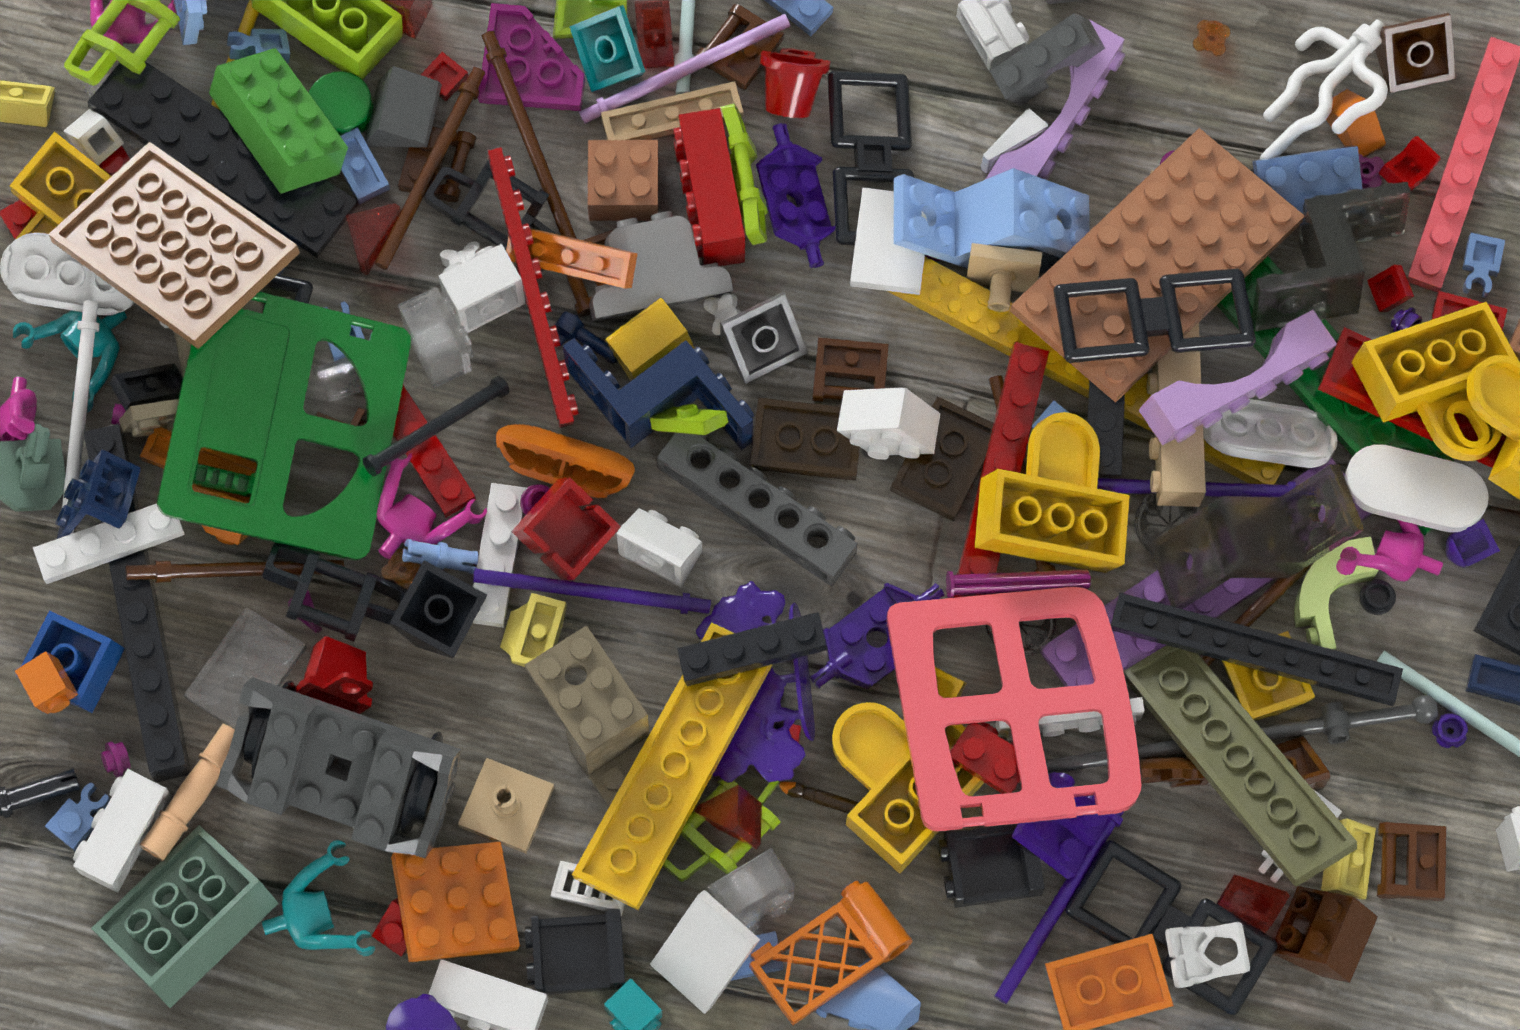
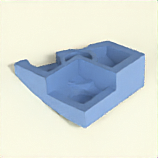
(874, 1003)

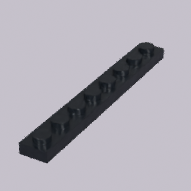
(1256, 649)

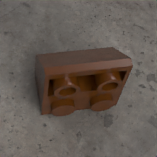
(1325, 933)

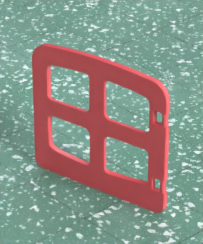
(1017, 704)

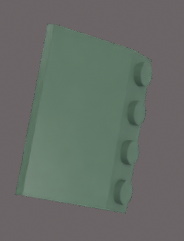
(185, 916)

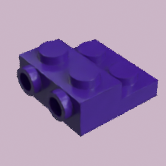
(1062, 841)

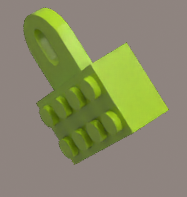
(344, 32)

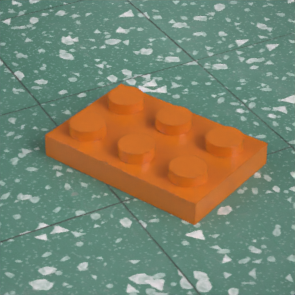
(1109, 984)

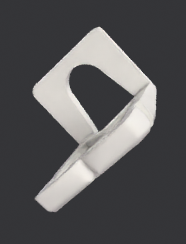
(1188, 948)

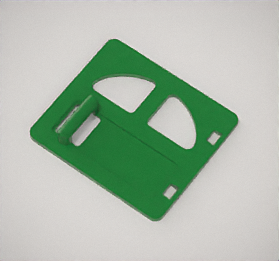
(248, 399)

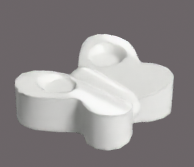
(450, 256)
(722, 309)

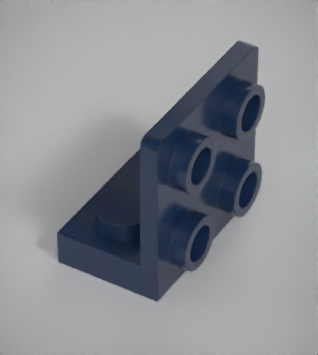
(101, 491)

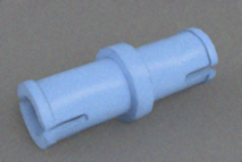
(440, 556)

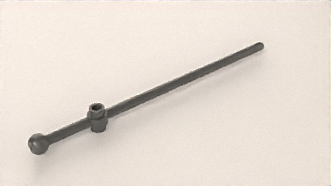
(1333, 723)

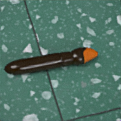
(818, 796)

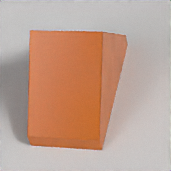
(1364, 131)

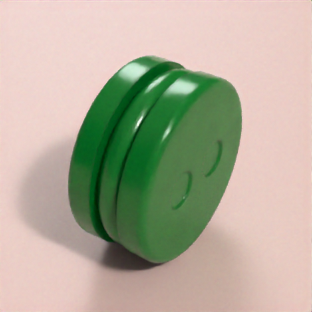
(343, 100)

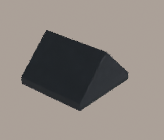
(437, 611)

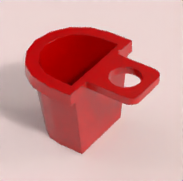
(792, 81)
(337, 676)

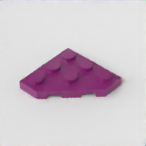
(536, 63)

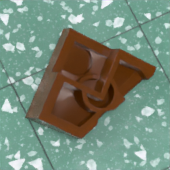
(1177, 771)

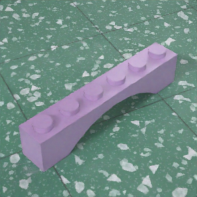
(1086, 83)
(1185, 405)

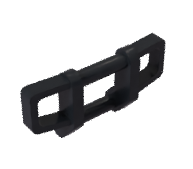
(462, 215)
(300, 585)

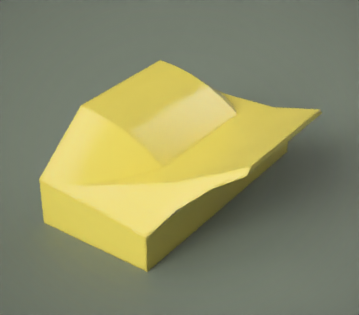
(533, 628)

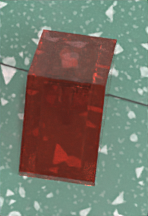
(654, 33)
(370, 231)
(734, 814)
(1253, 901)

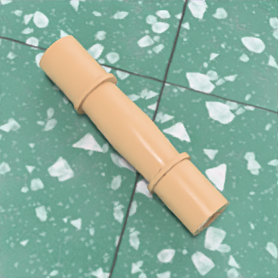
(189, 796)

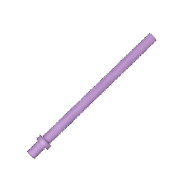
(684, 68)

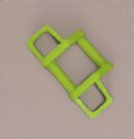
(113, 50)
(744, 153)
(723, 861)

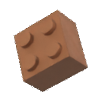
(623, 179)

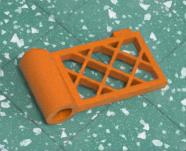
(868, 922)

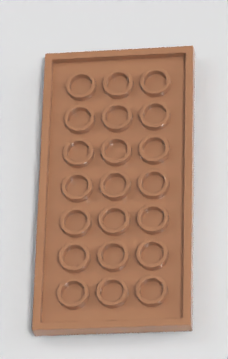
(1183, 218)

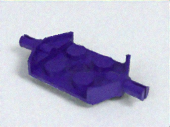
(793, 172)
(847, 644)

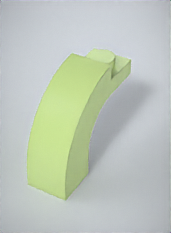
(1318, 585)

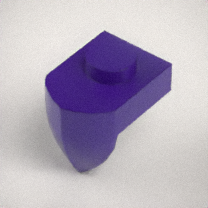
(1470, 545)

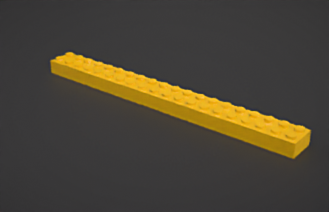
(966, 308)

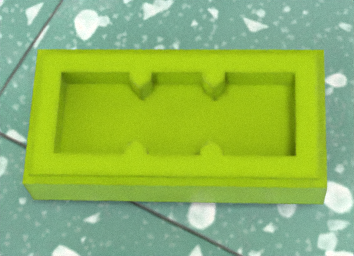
(689, 420)

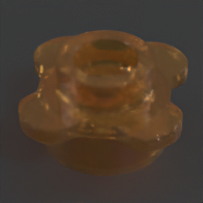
(1215, 29)
(392, 572)

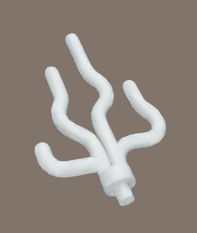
(1348, 57)

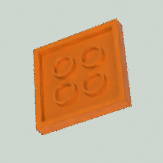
(455, 902)

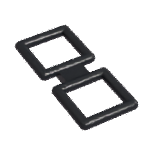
(871, 153)
(1154, 315)
(1164, 917)

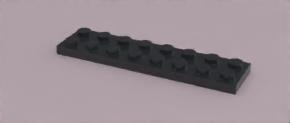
(205, 142)

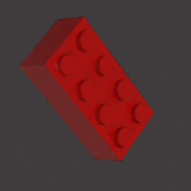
(709, 187)

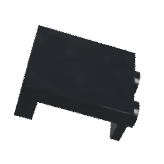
(989, 866)
(576, 953)

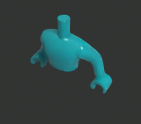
(104, 343)
(308, 913)

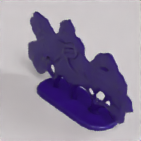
(756, 740)

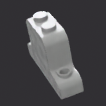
(664, 268)

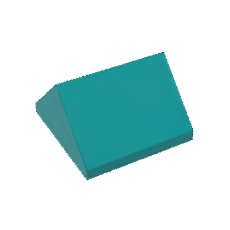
(607, 49)

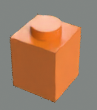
(46, 683)

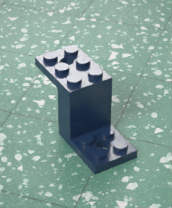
(668, 383)

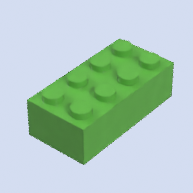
(278, 120)

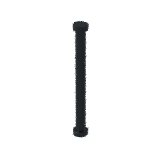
(374, 463)

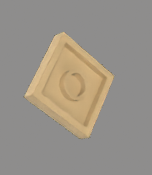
(1003, 272)
(506, 805)

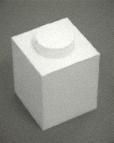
(93, 136)

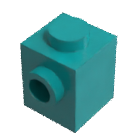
(633, 1009)

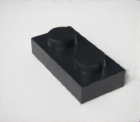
(147, 385)

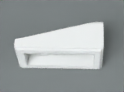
(1021, 132)
(585, 900)

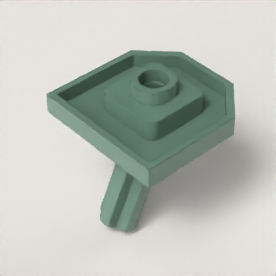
(32, 471)

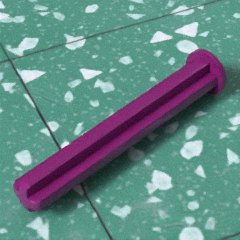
(1014, 582)

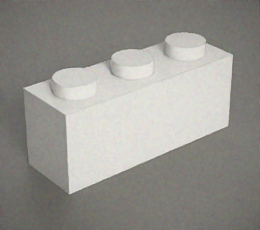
(120, 830)
(486, 999)

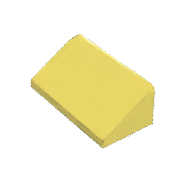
(25, 103)
(1352, 872)

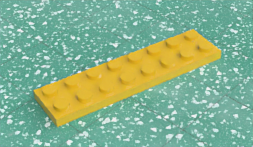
(666, 782)

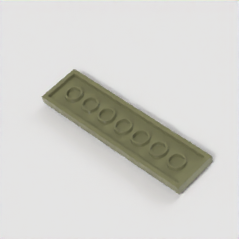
(1240, 762)

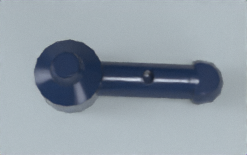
(571, 326)

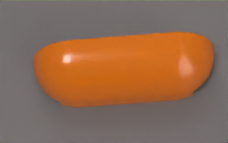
(556, 456)

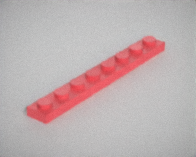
(1464, 165)

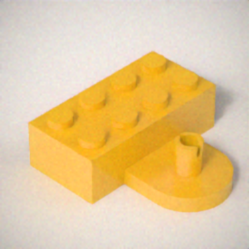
(1495, 398)
(1056, 506)
(875, 750)

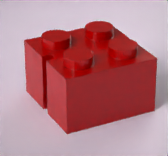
(564, 530)

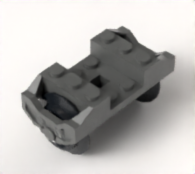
(376, 785)

